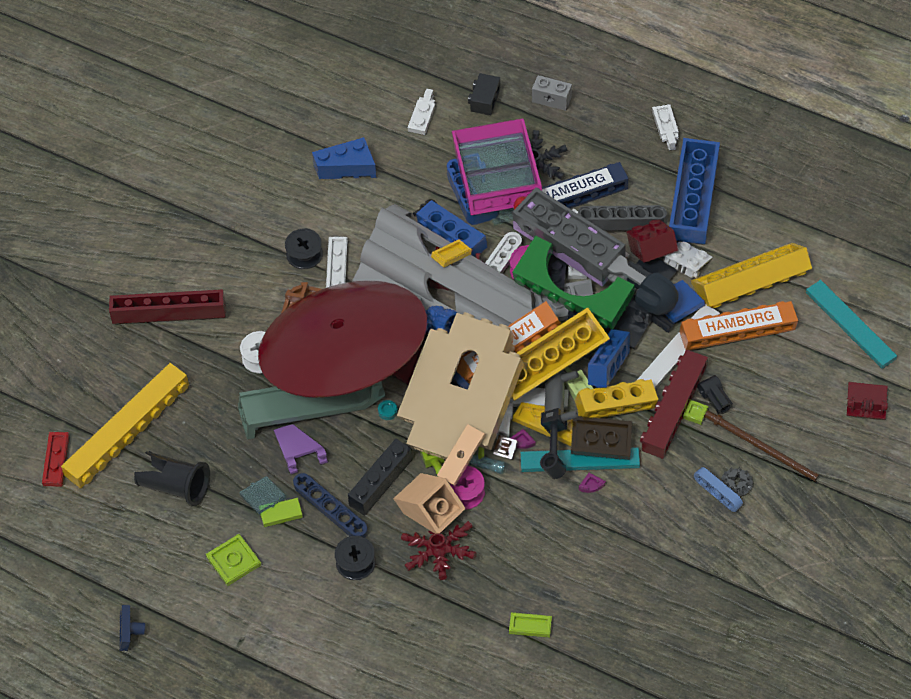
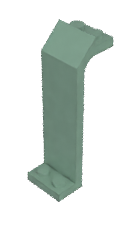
(275, 406)

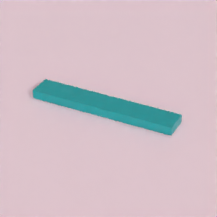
(851, 324)
(531, 461)

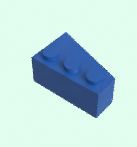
(344, 160)

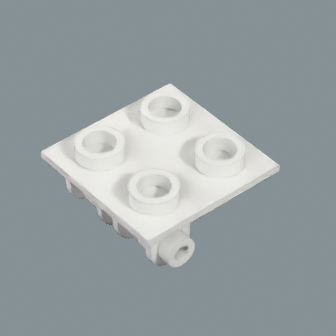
(688, 258)

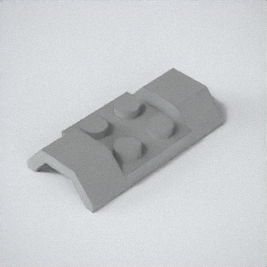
(578, 288)

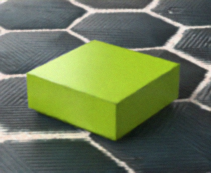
(695, 412)

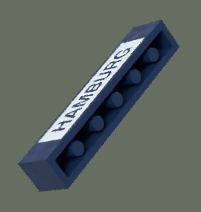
(589, 186)

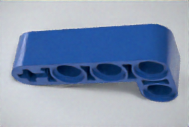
(456, 183)

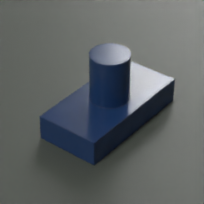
(127, 628)

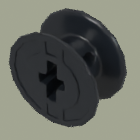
(303, 248)
(365, 555)

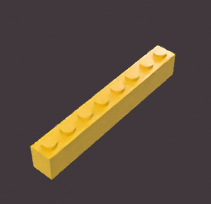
(125, 425)

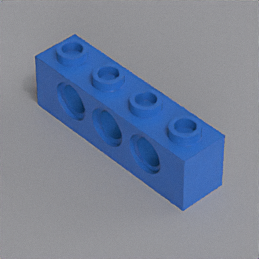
(451, 227)
(608, 359)

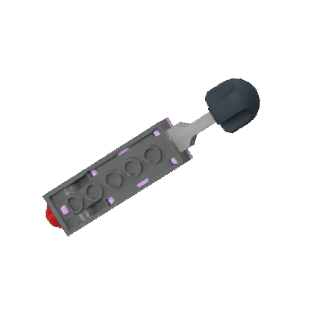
(589, 249)

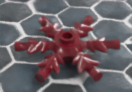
(438, 546)

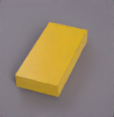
(451, 253)

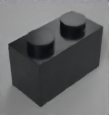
(485, 94)

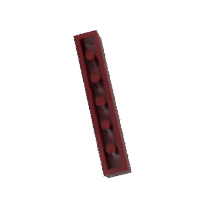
(167, 306)
(674, 403)

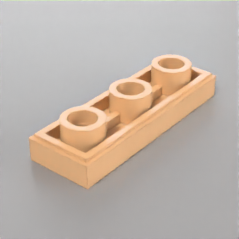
(467, 444)

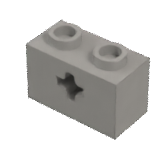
(551, 93)

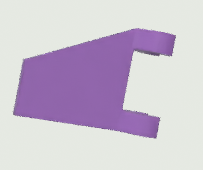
(296, 444)

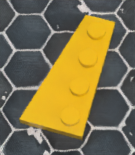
(530, 416)

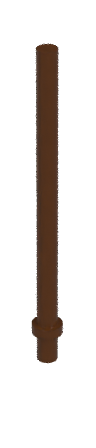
(718, 420)

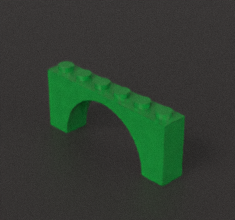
(605, 306)

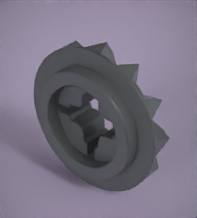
(742, 487)

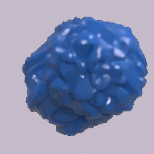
(439, 318)

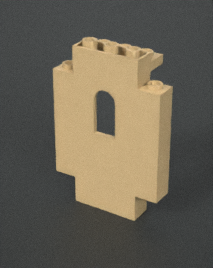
(444, 410)

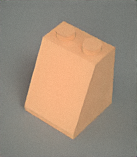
(430, 502)

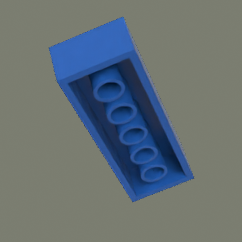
(694, 190)

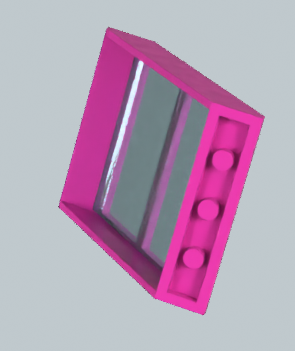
(495, 165)

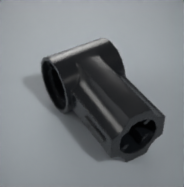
(713, 390)

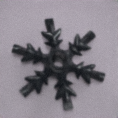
(539, 158)

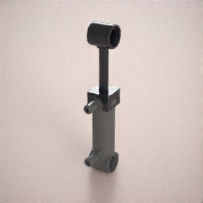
(555, 420)

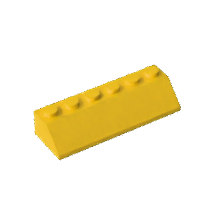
(752, 274)
(558, 350)

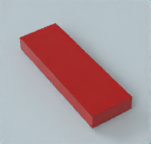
(55, 458)

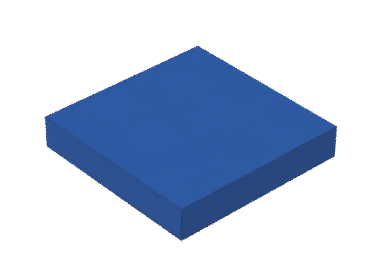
(687, 302)

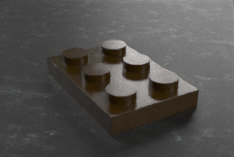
(601, 437)

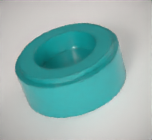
(387, 410)

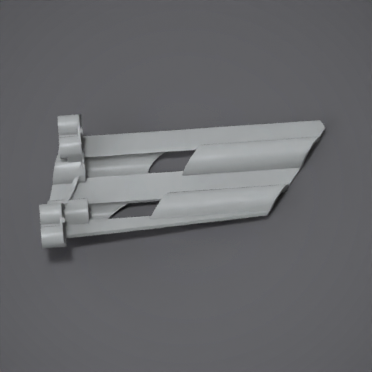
(400, 258)

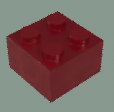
(652, 240)

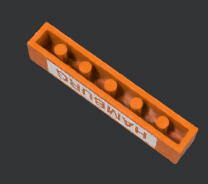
(738, 325)
(525, 331)

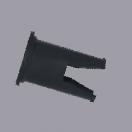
(176, 479)

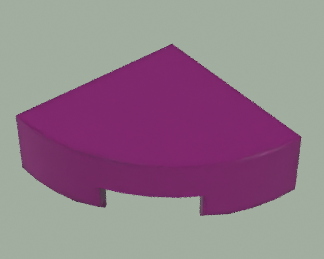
(524, 439)
(591, 484)

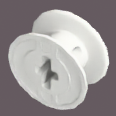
(249, 351)

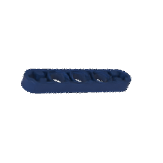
(326, 498)

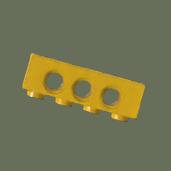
(608, 406)

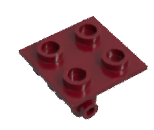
(867, 400)

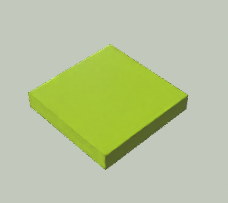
(233, 559)

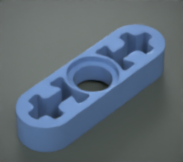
(718, 489)

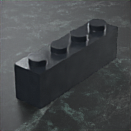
(380, 477)

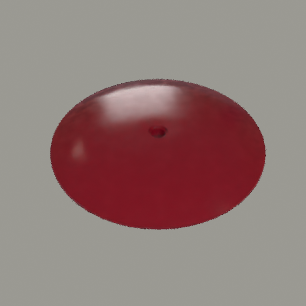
(342, 339)

